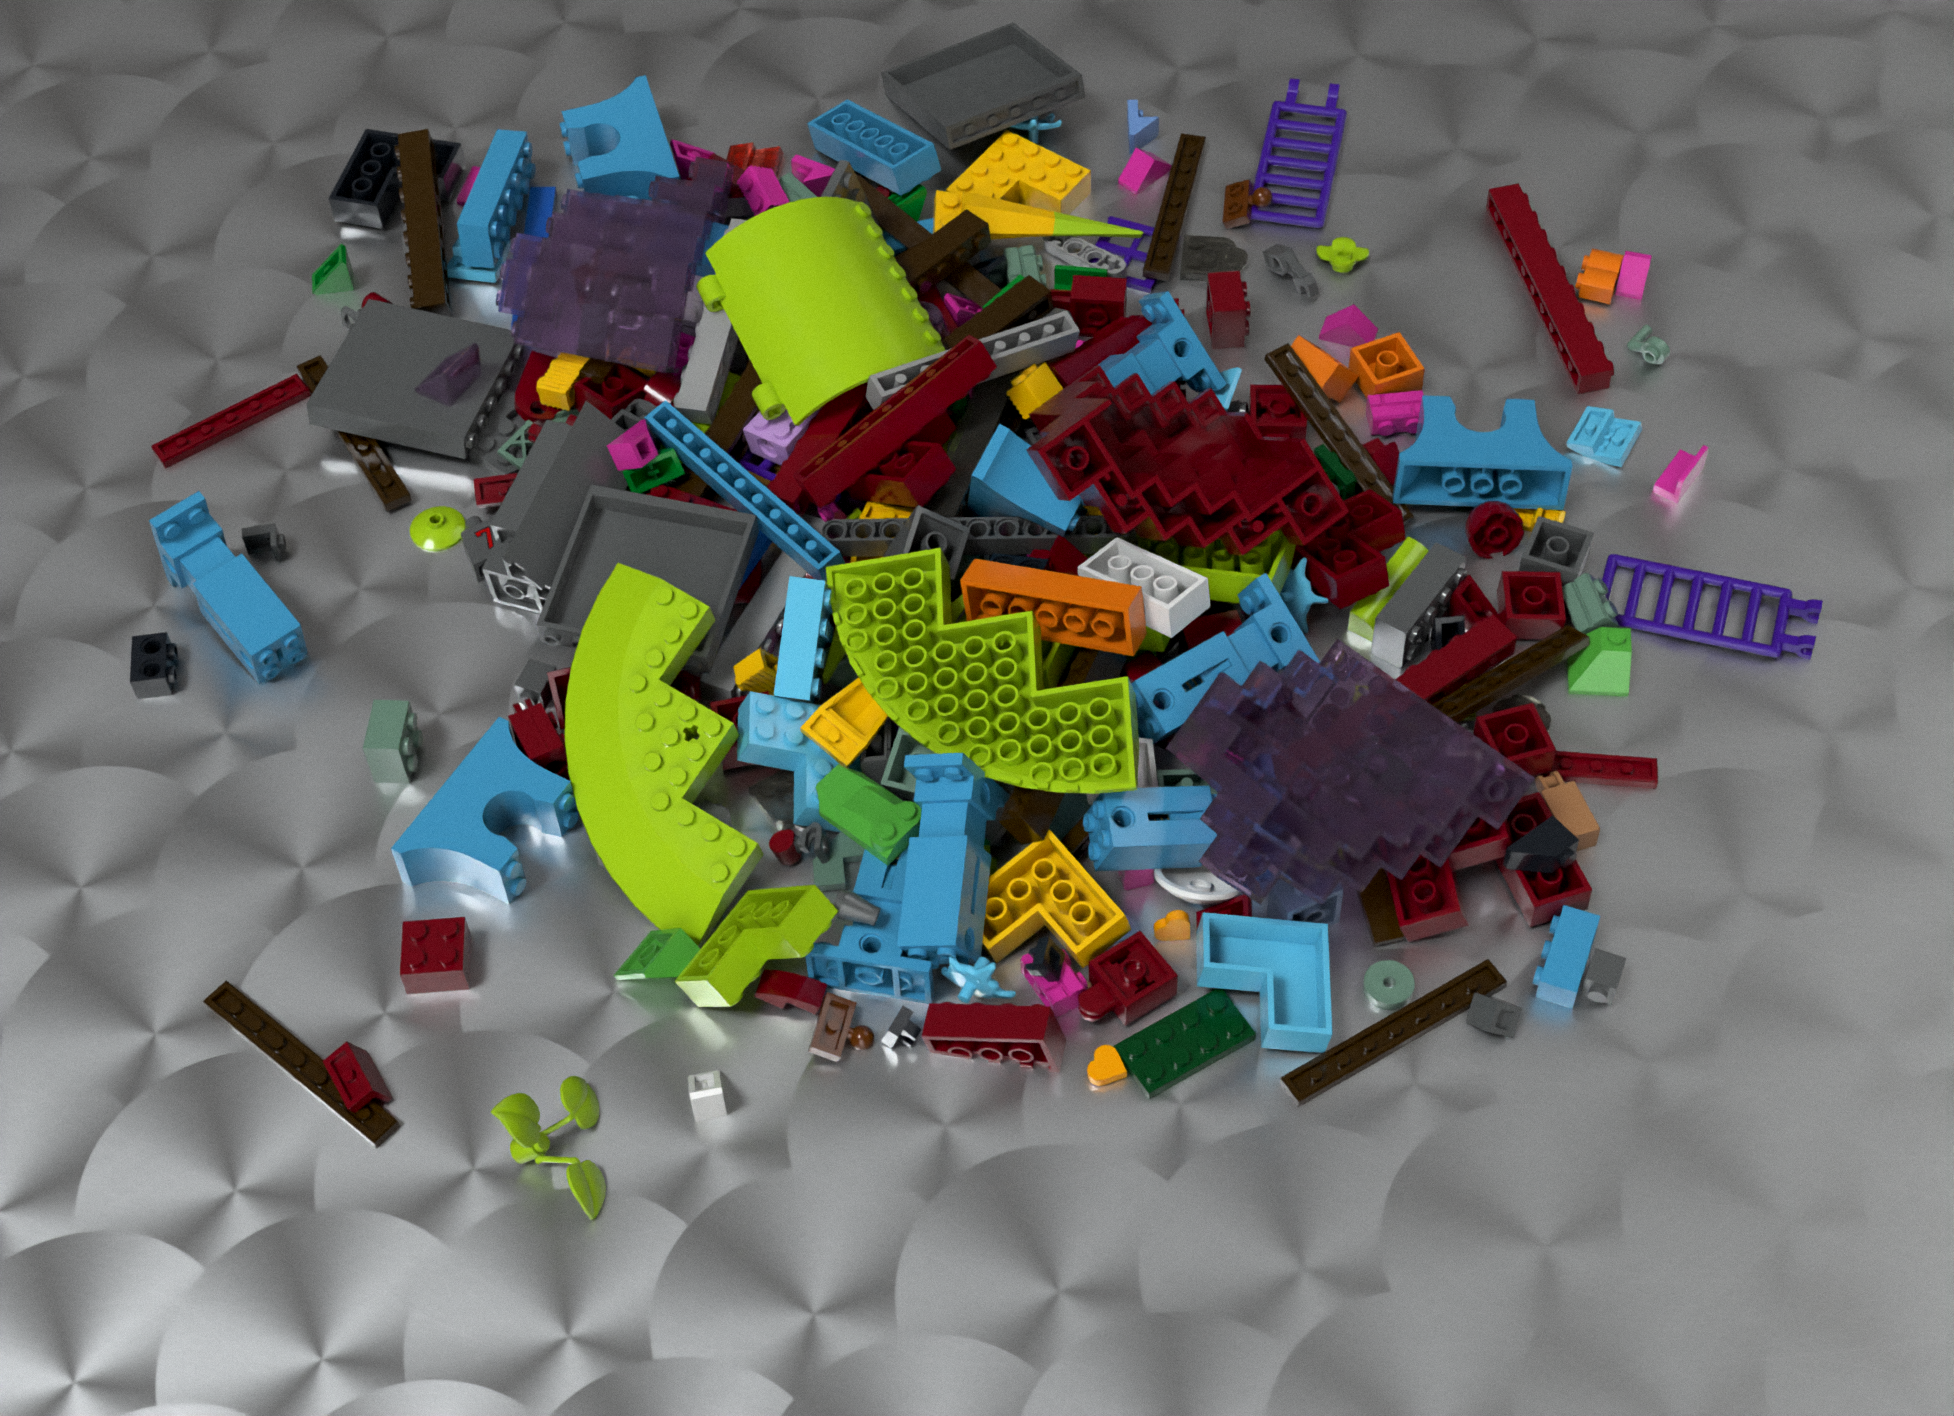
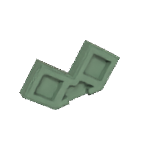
(831, 874)

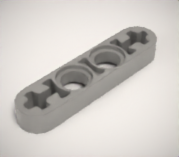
(1061, 245)

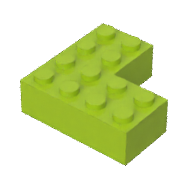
(759, 928)

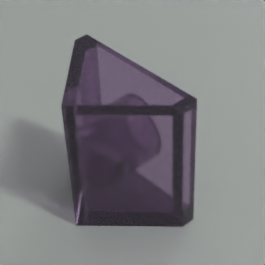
(452, 376)

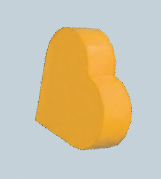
(1173, 927)
(1106, 1066)

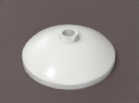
(1195, 885)

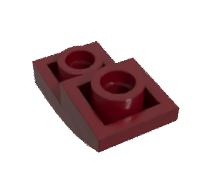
(787, 987)

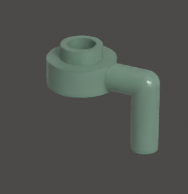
(1653, 349)

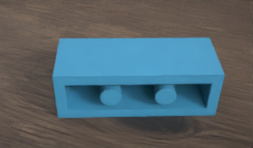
(1566, 956)

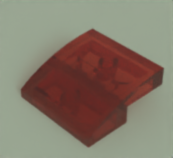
(746, 155)

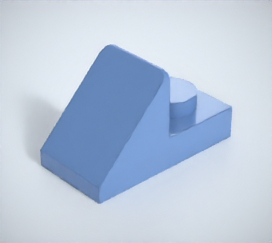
(1140, 129)

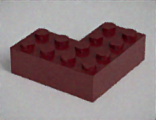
(913, 471)
(1346, 556)
(1430, 896)

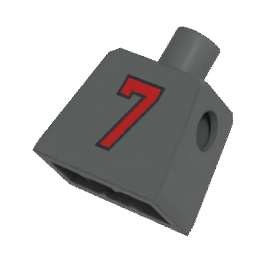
(478, 544)

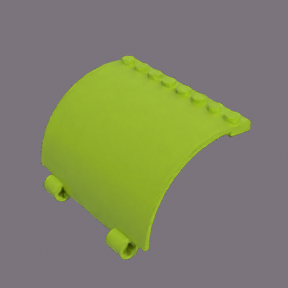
(815, 302)

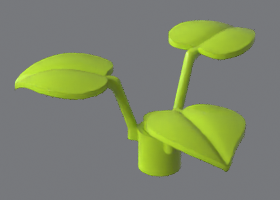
(521, 1119)

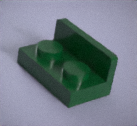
(1342, 478)

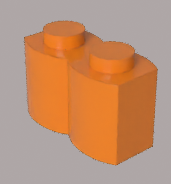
(1599, 275)

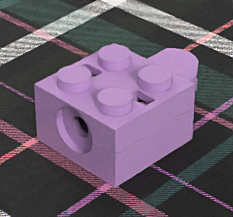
(775, 437)

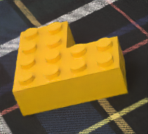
(1027, 175)
(1052, 890)

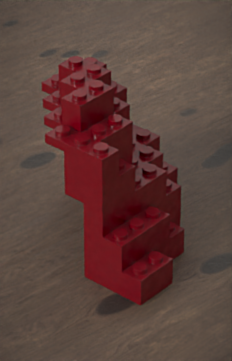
(1179, 466)

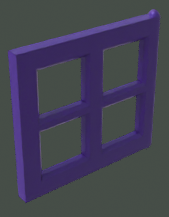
(1129, 253)

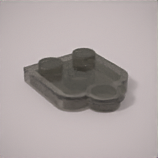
(1210, 255)
(776, 799)

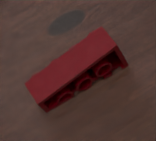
(996, 1033)

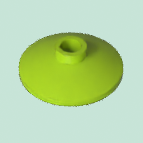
(437, 528)

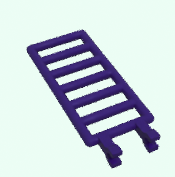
(1328, 167)
(1808, 610)

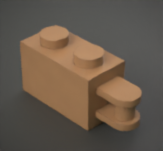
(1569, 808)

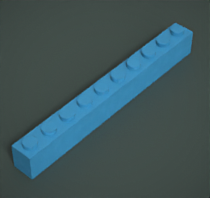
(743, 491)

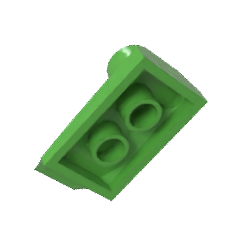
(868, 812)

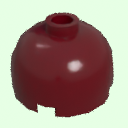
(1493, 529)

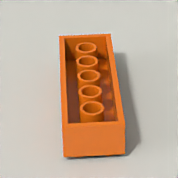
(1066, 606)

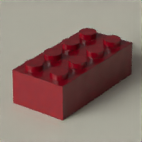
(1541, 893)

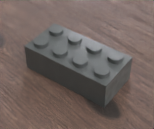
(1411, 610)

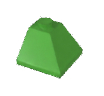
(1603, 664)
(659, 955)

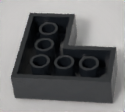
(371, 181)

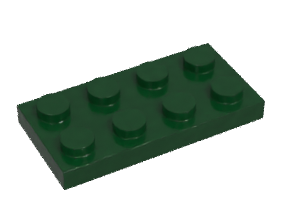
(1184, 1042)

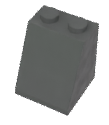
(929, 531)

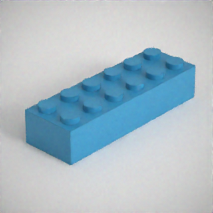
(875, 147)
(495, 198)

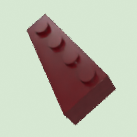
(1092, 352)

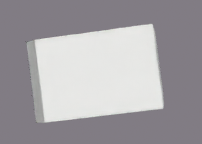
(707, 1095)

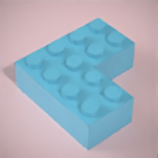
(804, 639)
(773, 738)
(1283, 963)

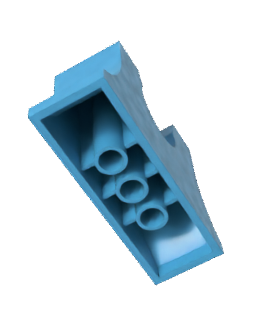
(618, 143)
(1473, 467)
(1012, 486)
(461, 824)

